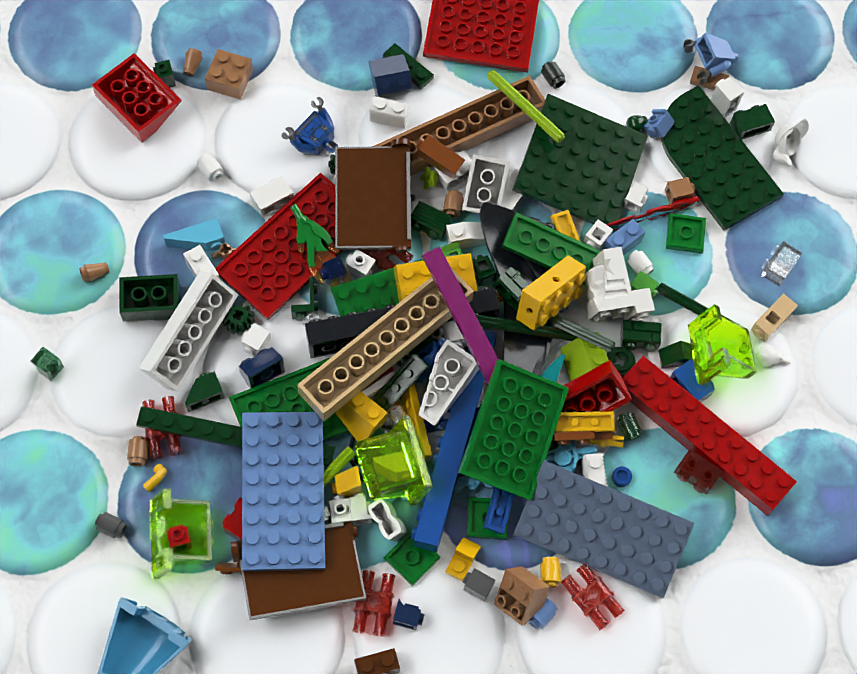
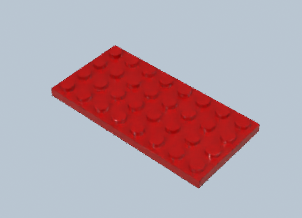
(268, 265)

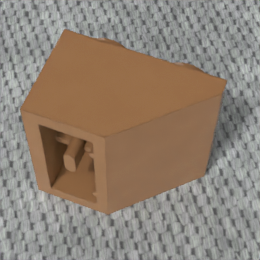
(521, 594)

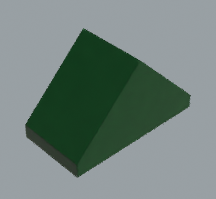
(675, 354)

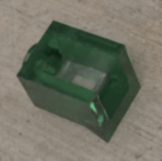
(47, 363)

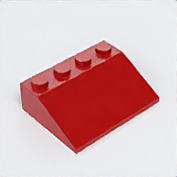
(136, 97)

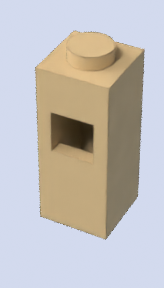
(773, 318)

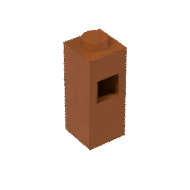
(439, 156)

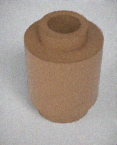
(453, 203)
(137, 451)

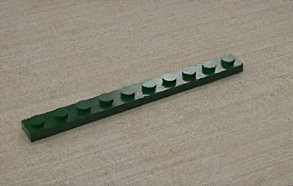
(202, 429)

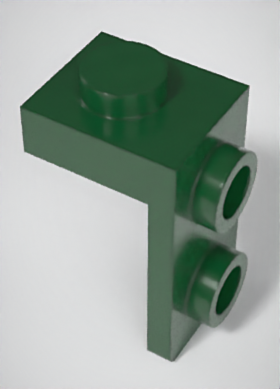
(299, 312)

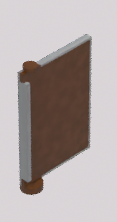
(373, 197)
(303, 590)

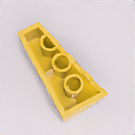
(362, 416)

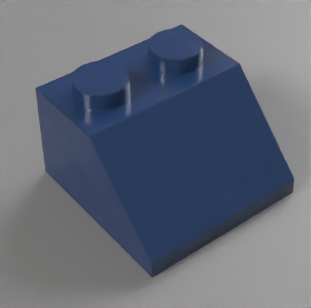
(390, 75)
(262, 367)

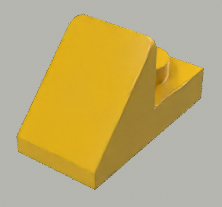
(462, 559)

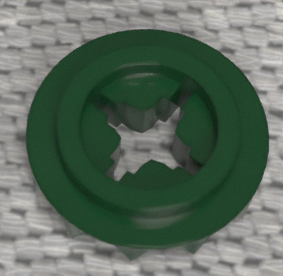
(623, 354)

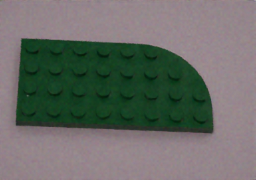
(716, 160)

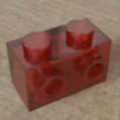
(697, 472)

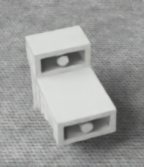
(611, 291)

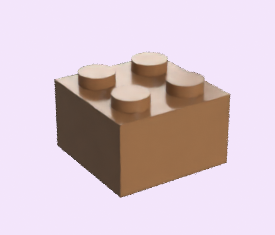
(229, 74)

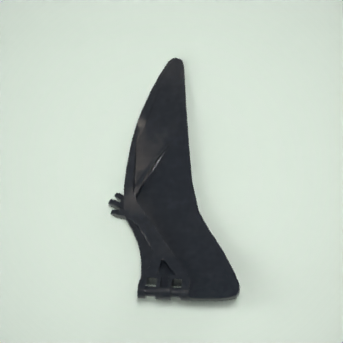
(519, 349)

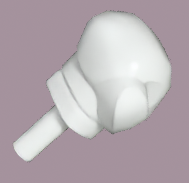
(769, 355)

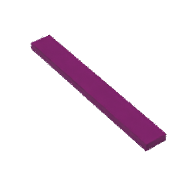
(461, 311)

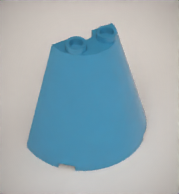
(140, 641)

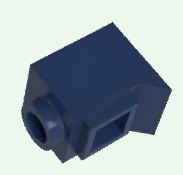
(408, 616)

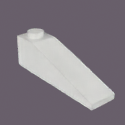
(448, 379)

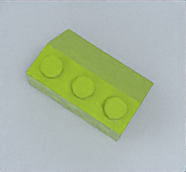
(582, 357)

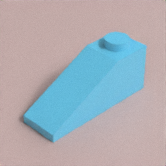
(205, 234)

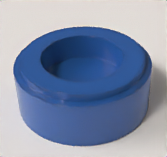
(621, 476)

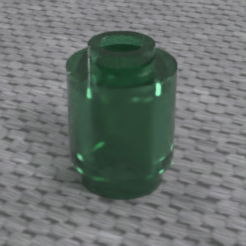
(629, 426)

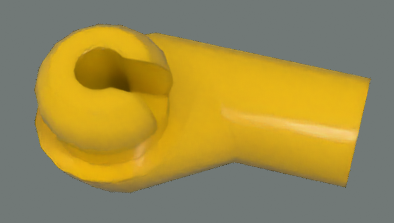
(160, 473)

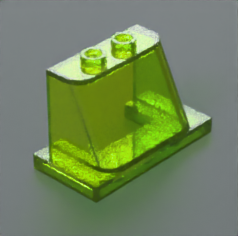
(720, 347)
(394, 464)
(174, 512)

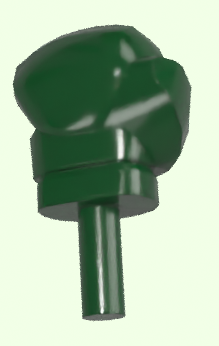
(637, 122)

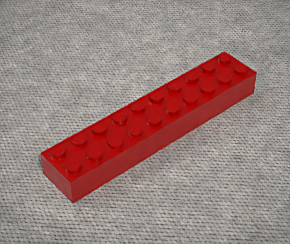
(707, 435)

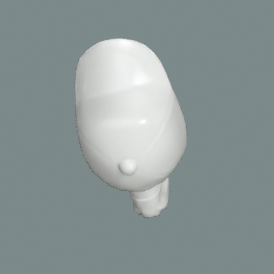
(788, 139)

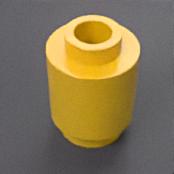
(550, 571)

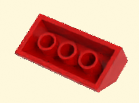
(597, 391)

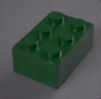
(148, 297)

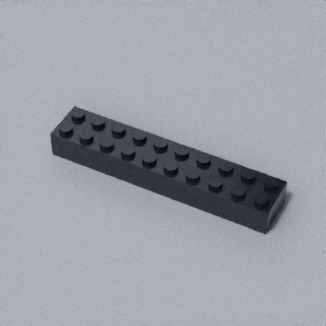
(335, 332)

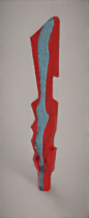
(656, 212)

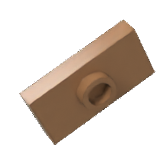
(711, 81)

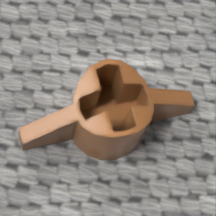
(224, 251)

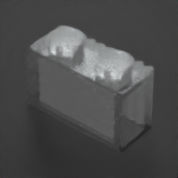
(781, 263)

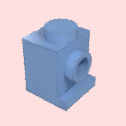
(659, 123)

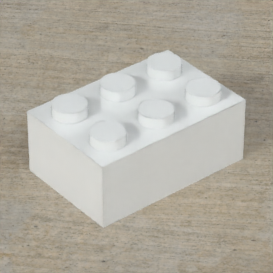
(485, 183)

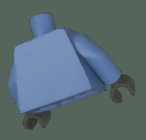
(714, 53)

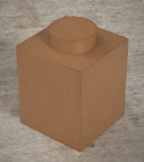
(679, 189)

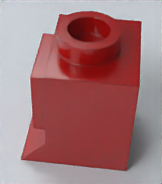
(179, 536)

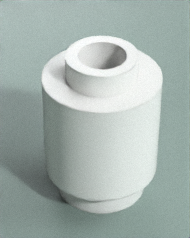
(210, 167)
(640, 262)

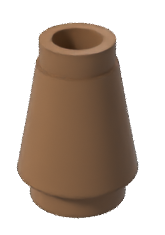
(192, 60)
(91, 272)

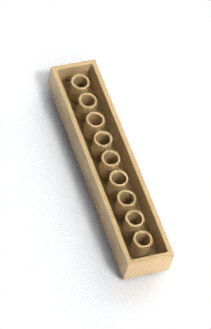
(377, 348)

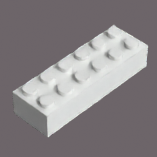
(188, 331)

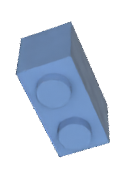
(626, 237)

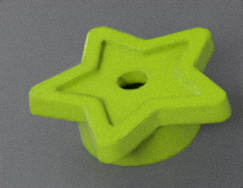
(429, 178)

